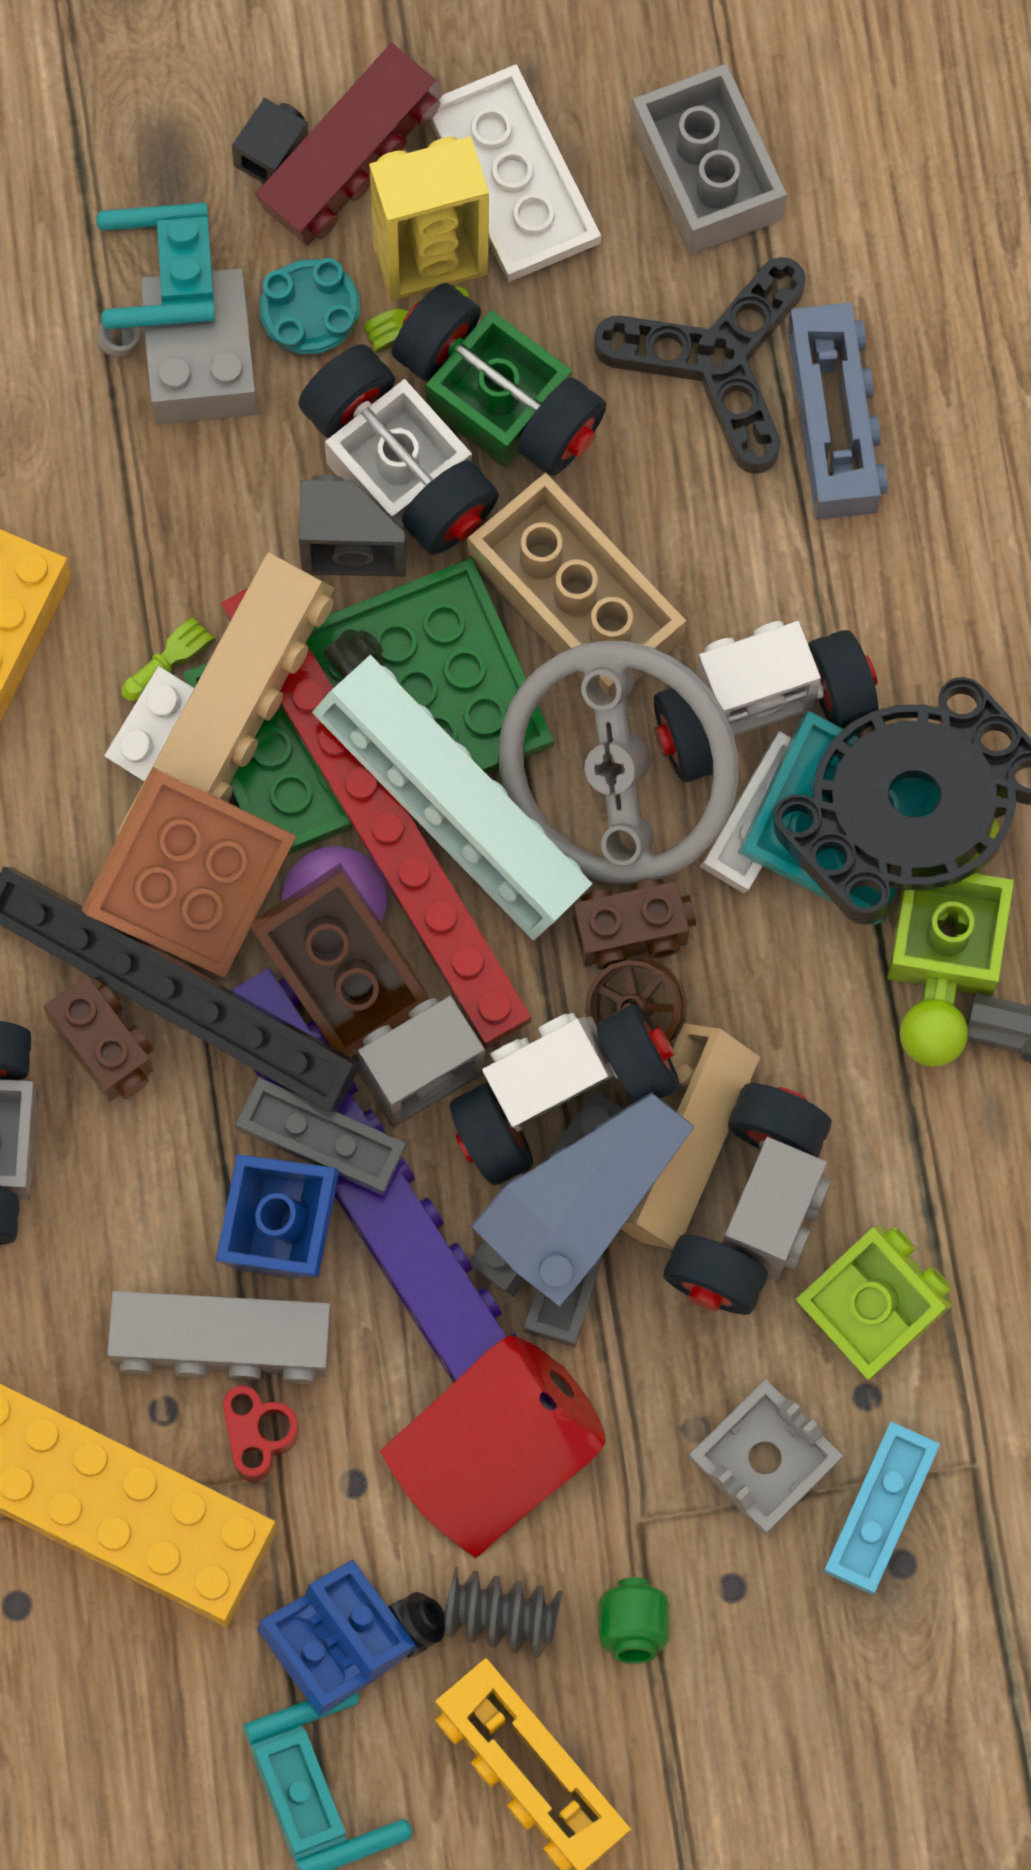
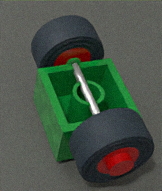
(497, 383)

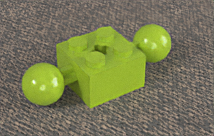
(970, 963)

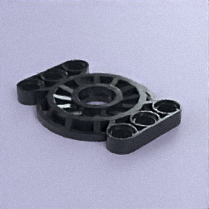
(898, 849)

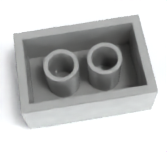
(708, 159)

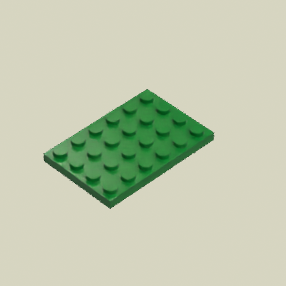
(445, 653)

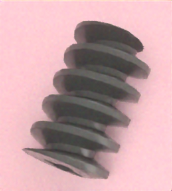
(501, 1613)

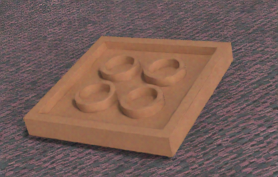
(188, 872)

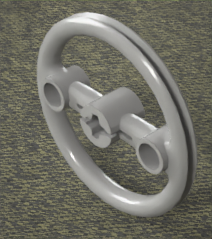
(616, 740)

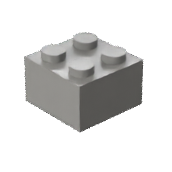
(420, 1059)

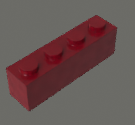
(337, 153)

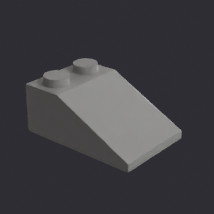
(202, 366)

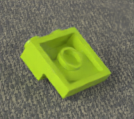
(876, 1299)

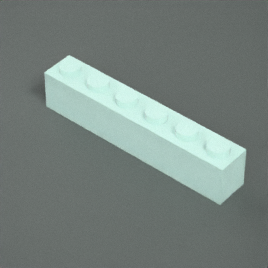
(452, 797)

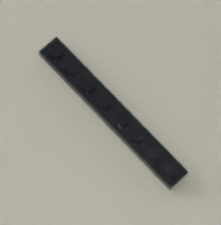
(176, 992)

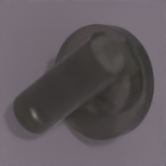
(352, 650)

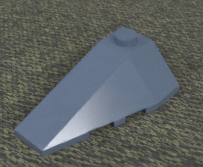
(574, 1204)

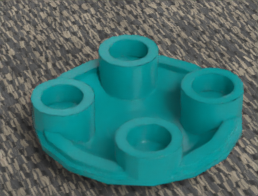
(309, 306)

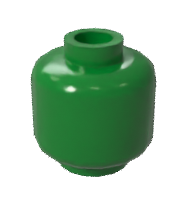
(634, 1621)

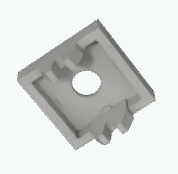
(773, 1420)

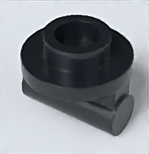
(421, 1620)

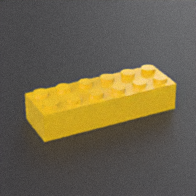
(127, 1510)

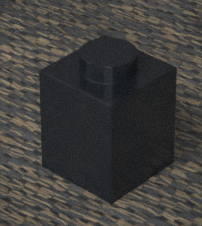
(268, 139)

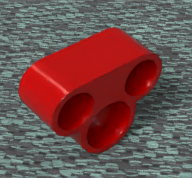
(245, 1435)

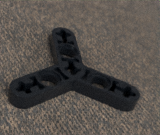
(735, 371)

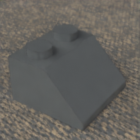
(347, 531)

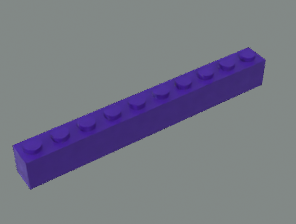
(404, 1231)

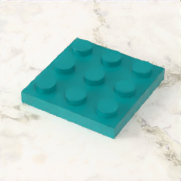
(796, 776)

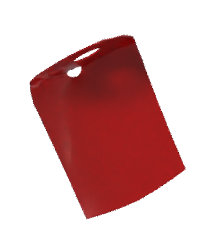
(492, 1447)

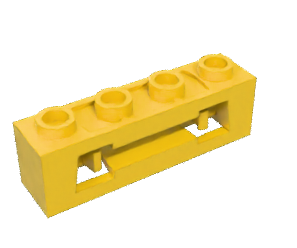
(471, 1698)

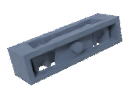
(826, 332)

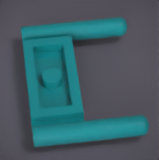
(182, 262)
(302, 1795)

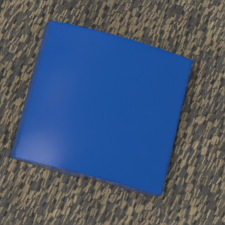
(336, 1637)

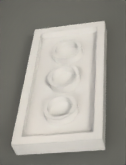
(532, 195)

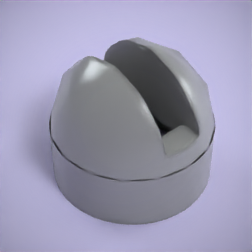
(127, 341)

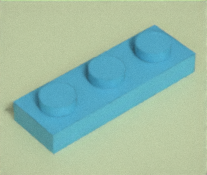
(881, 1508)

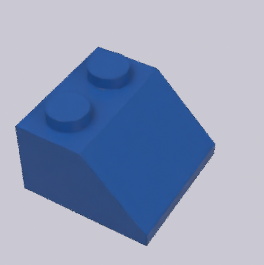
(277, 1217)

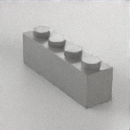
(219, 1336)

